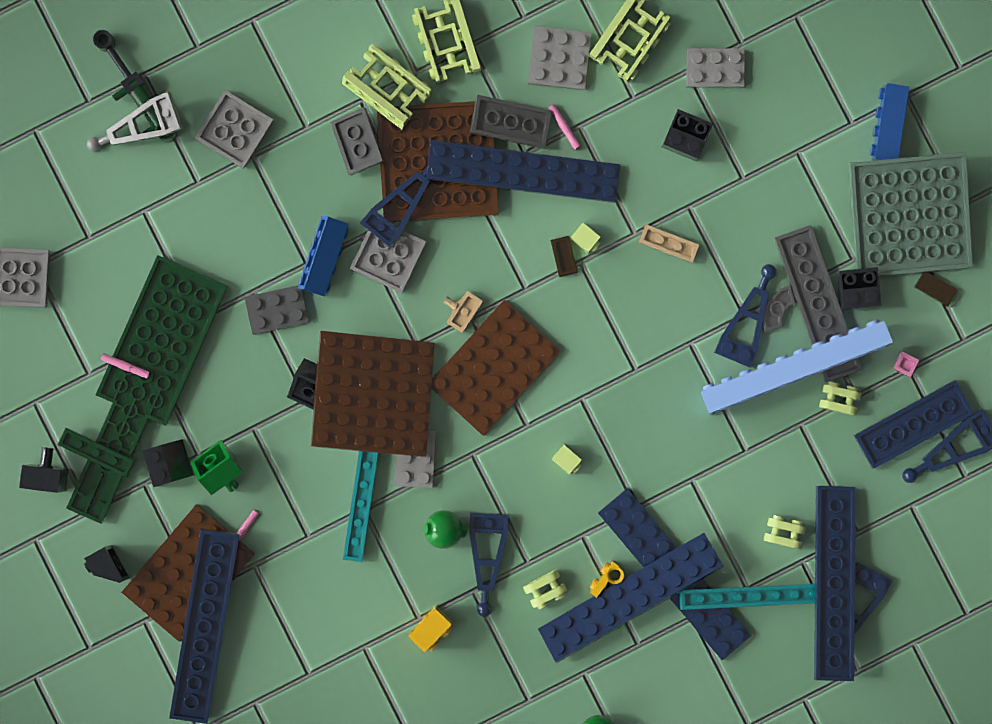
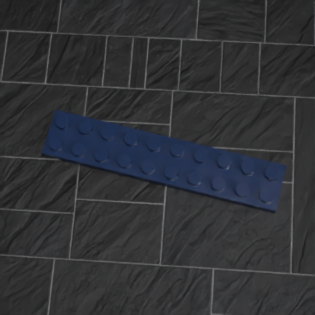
(522, 171)
(649, 543)
(834, 583)
(630, 597)
(204, 626)

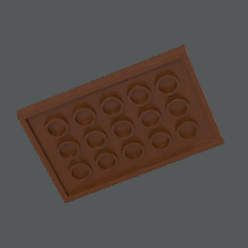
(494, 367)
(166, 578)

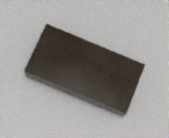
(564, 256)
(935, 288)

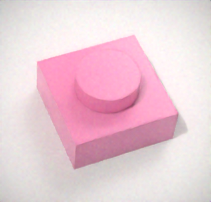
(905, 364)

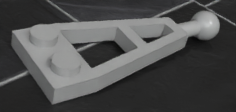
(166, 115)

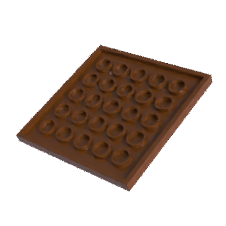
(408, 152)
(372, 394)

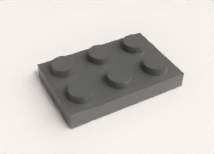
(357, 141)
(276, 309)

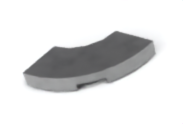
(776, 307)

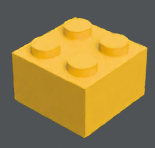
(430, 629)

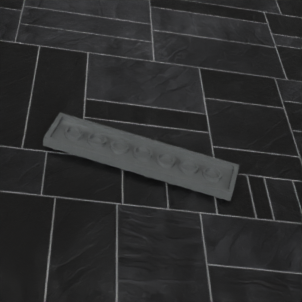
(814, 293)

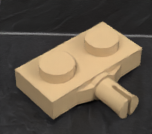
(463, 311)

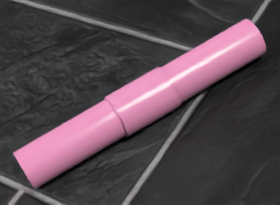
(564, 126)
(125, 365)
(247, 524)

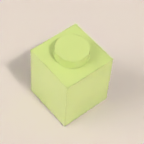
(586, 238)
(567, 460)

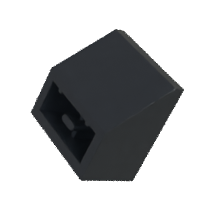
(687, 135)
(859, 288)

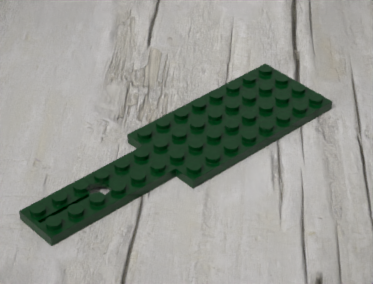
(160, 338)

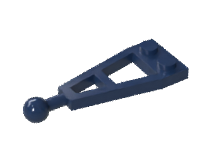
(383, 228)
(735, 350)
(982, 430)
(487, 524)
(874, 582)

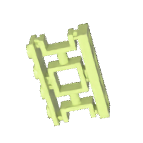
(618, 29)
(460, 35)
(376, 96)

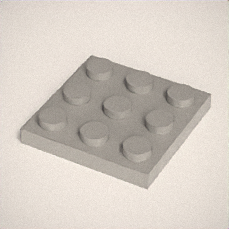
(559, 58)
(234, 129)
(388, 265)
(24, 277)

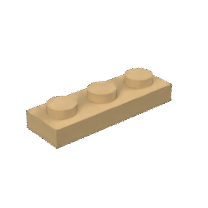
(668, 243)

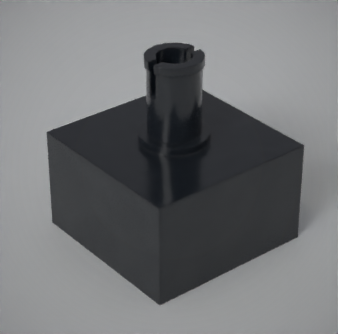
(44, 476)

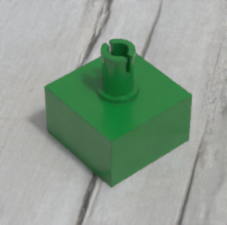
(217, 468)

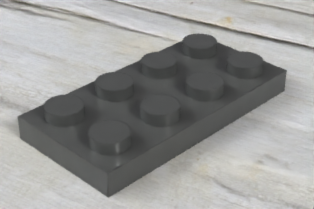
(510, 121)

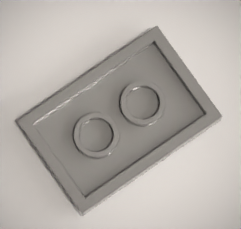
(714, 68)
(416, 471)

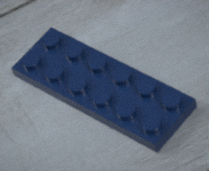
(913, 424)

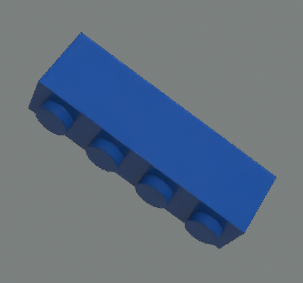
(890, 121)
(323, 256)

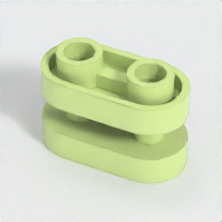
(850, 394)
(778, 523)
(556, 591)

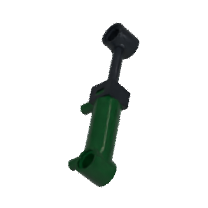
(132, 84)

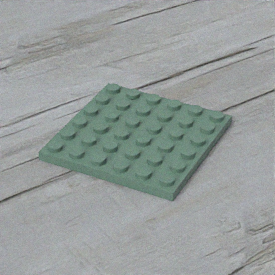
(911, 213)

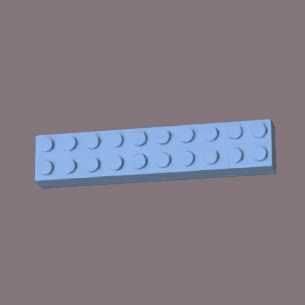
(797, 367)

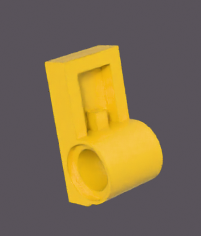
(598, 584)

